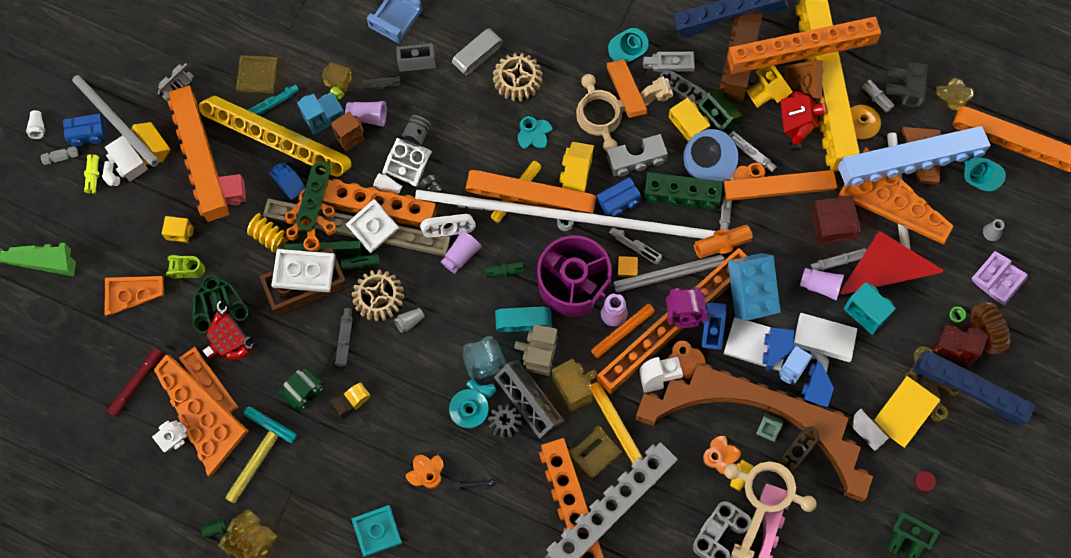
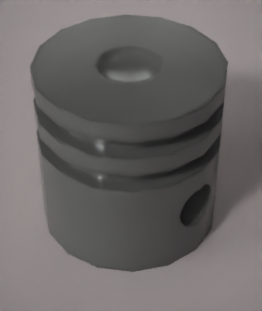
(416, 129)

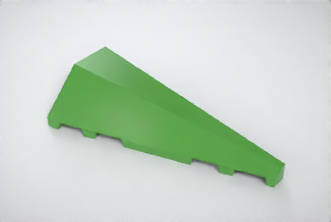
(41, 258)

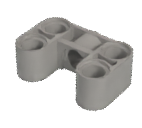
(715, 527)

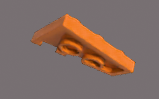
(128, 292)

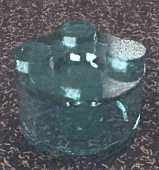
(483, 358)

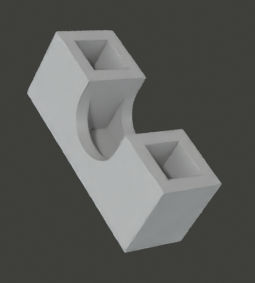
(623, 162)

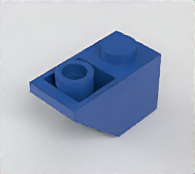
(287, 180)
(779, 346)
(819, 387)

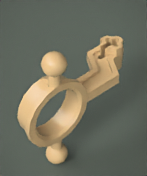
(659, 89)
(807, 503)

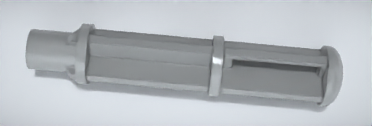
(752, 152)
(726, 210)
(635, 245)
(838, 260)

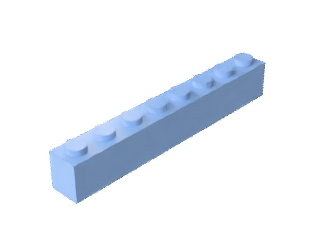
(913, 156)

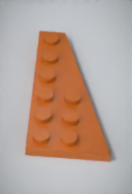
(900, 204)
(205, 419)

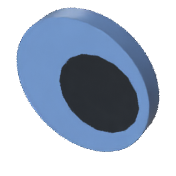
(711, 155)

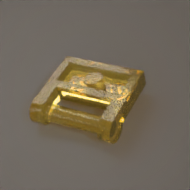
(597, 458)

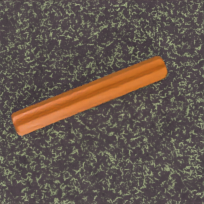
(622, 331)

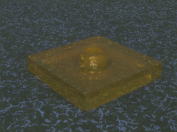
(257, 74)

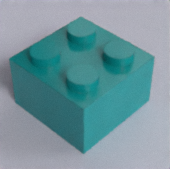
(869, 308)

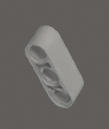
(477, 51)

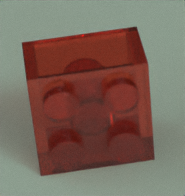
(836, 219)

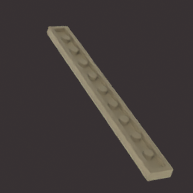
(403, 237)

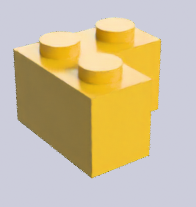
(577, 165)

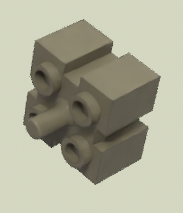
(539, 350)

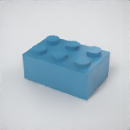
(754, 286)

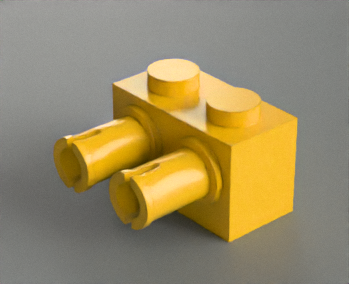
(769, 86)

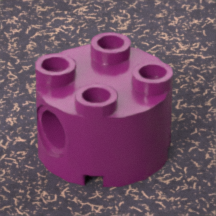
(686, 307)

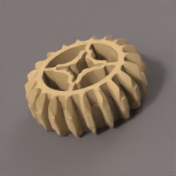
(505, 72)
(374, 310)

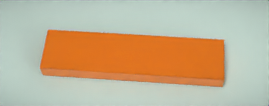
(626, 88)
(207, 379)

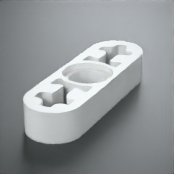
(438, 222)

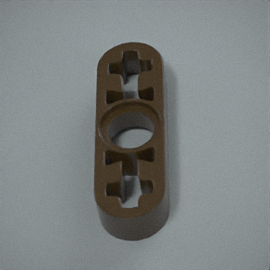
(802, 436)

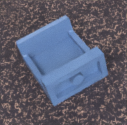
(395, 18)

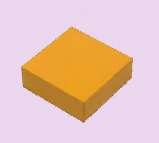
(627, 266)

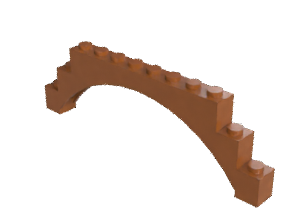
(716, 386)

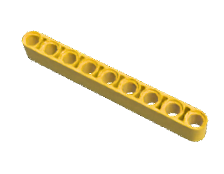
(268, 129)

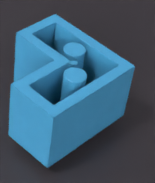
(320, 113)

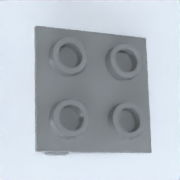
(178, 73)

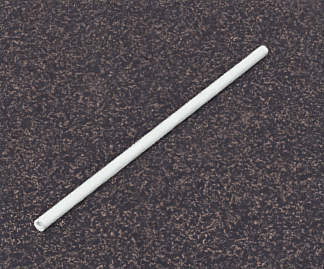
(563, 214)

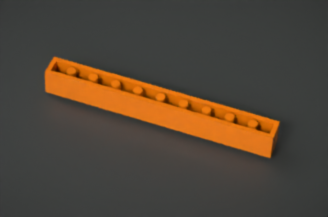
(661, 332)

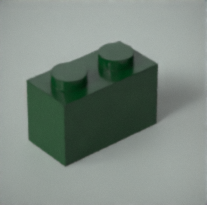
(720, 110)

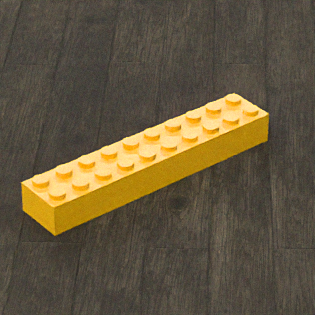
(837, 123)

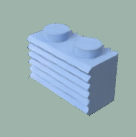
(794, 365)

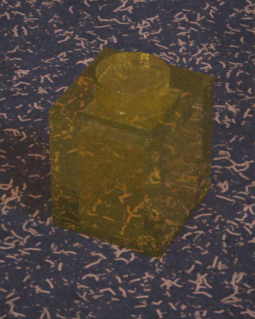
(337, 76)

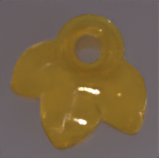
(955, 93)

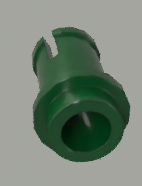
(215, 528)

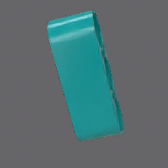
(522, 318)

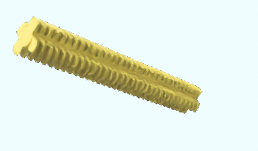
(256, 459)

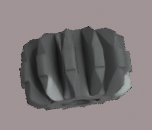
(512, 418)

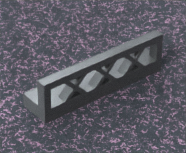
(531, 395)

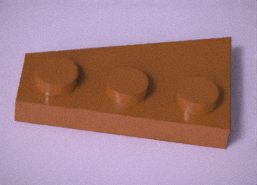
(805, 77)
(931, 175)

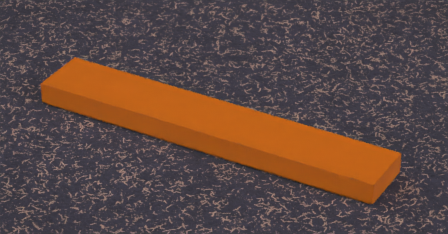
(779, 185)

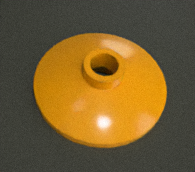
(866, 129)

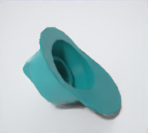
(628, 45)
(984, 174)

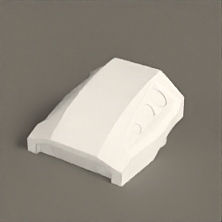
(407, 161)

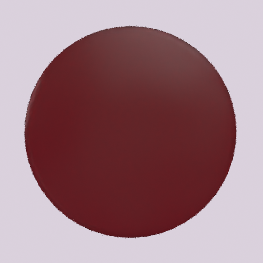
(924, 481)

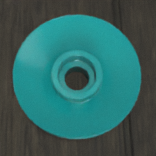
(466, 399)

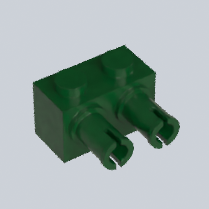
(920, 533)

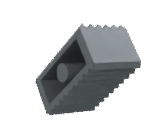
(415, 57)

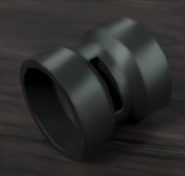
(431, 184)

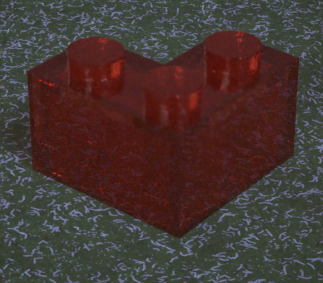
(960, 345)

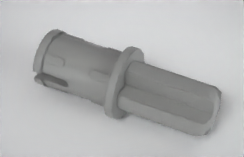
(878, 96)

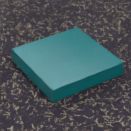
(376, 531)

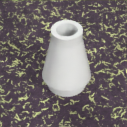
(35, 126)
(385, 183)

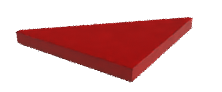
(887, 264)

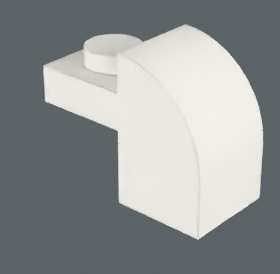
(656, 371)

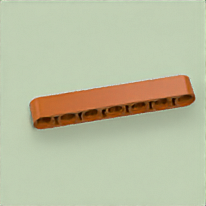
(1016, 138)
(529, 192)

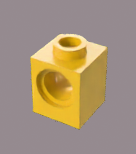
(177, 229)

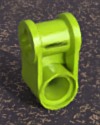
(181, 267)

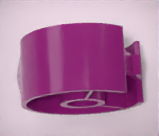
(562, 267)

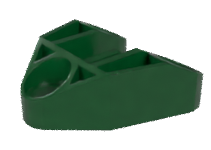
(201, 308)

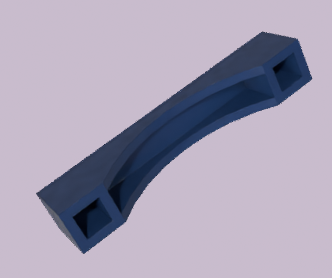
(700, 18)
(949, 374)

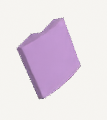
(999, 278)

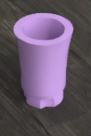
(369, 112)
(460, 252)
(822, 282)
(611, 315)

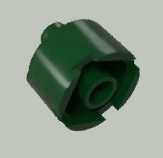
(301, 388)

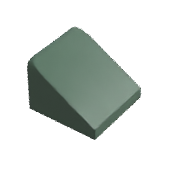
(769, 427)

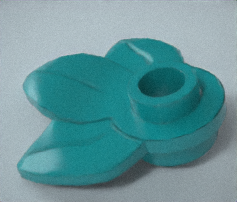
(534, 135)

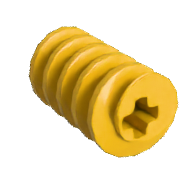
(266, 234)

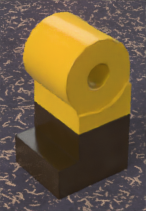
(350, 400)

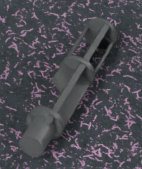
(344, 338)

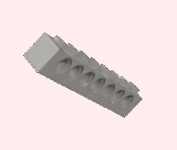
(660, 456)

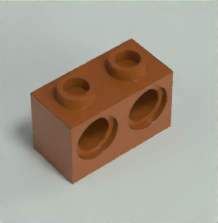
(348, 130)

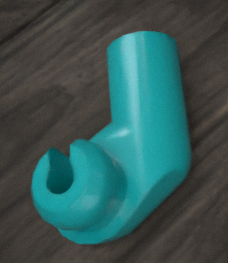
(486, 390)

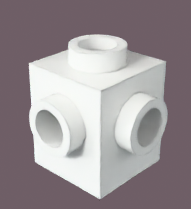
(170, 435)

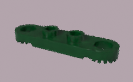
(313, 196)

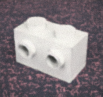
(126, 158)

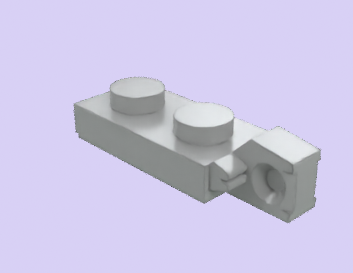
(670, 61)

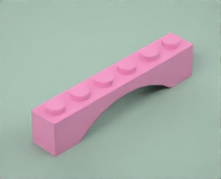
(771, 521)

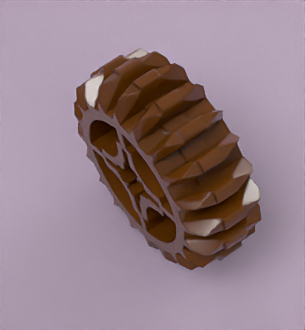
(990, 320)

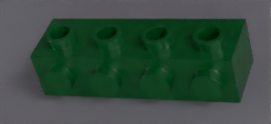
(683, 191)

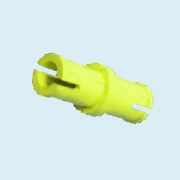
(91, 174)

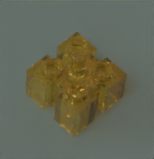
(573, 384)
(247, 537)

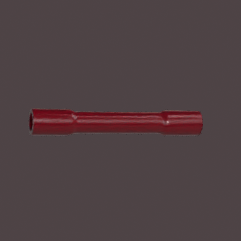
(121, 400)

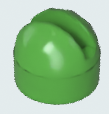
(961, 312)

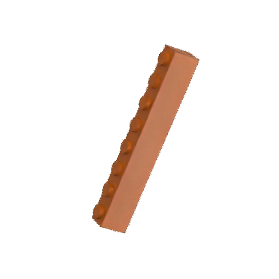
(198, 154)

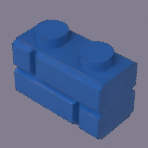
(85, 130)
(619, 198)
(714, 326)

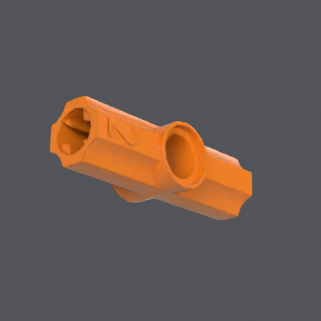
(723, 241)

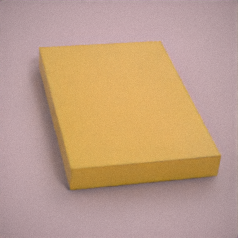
(906, 411)

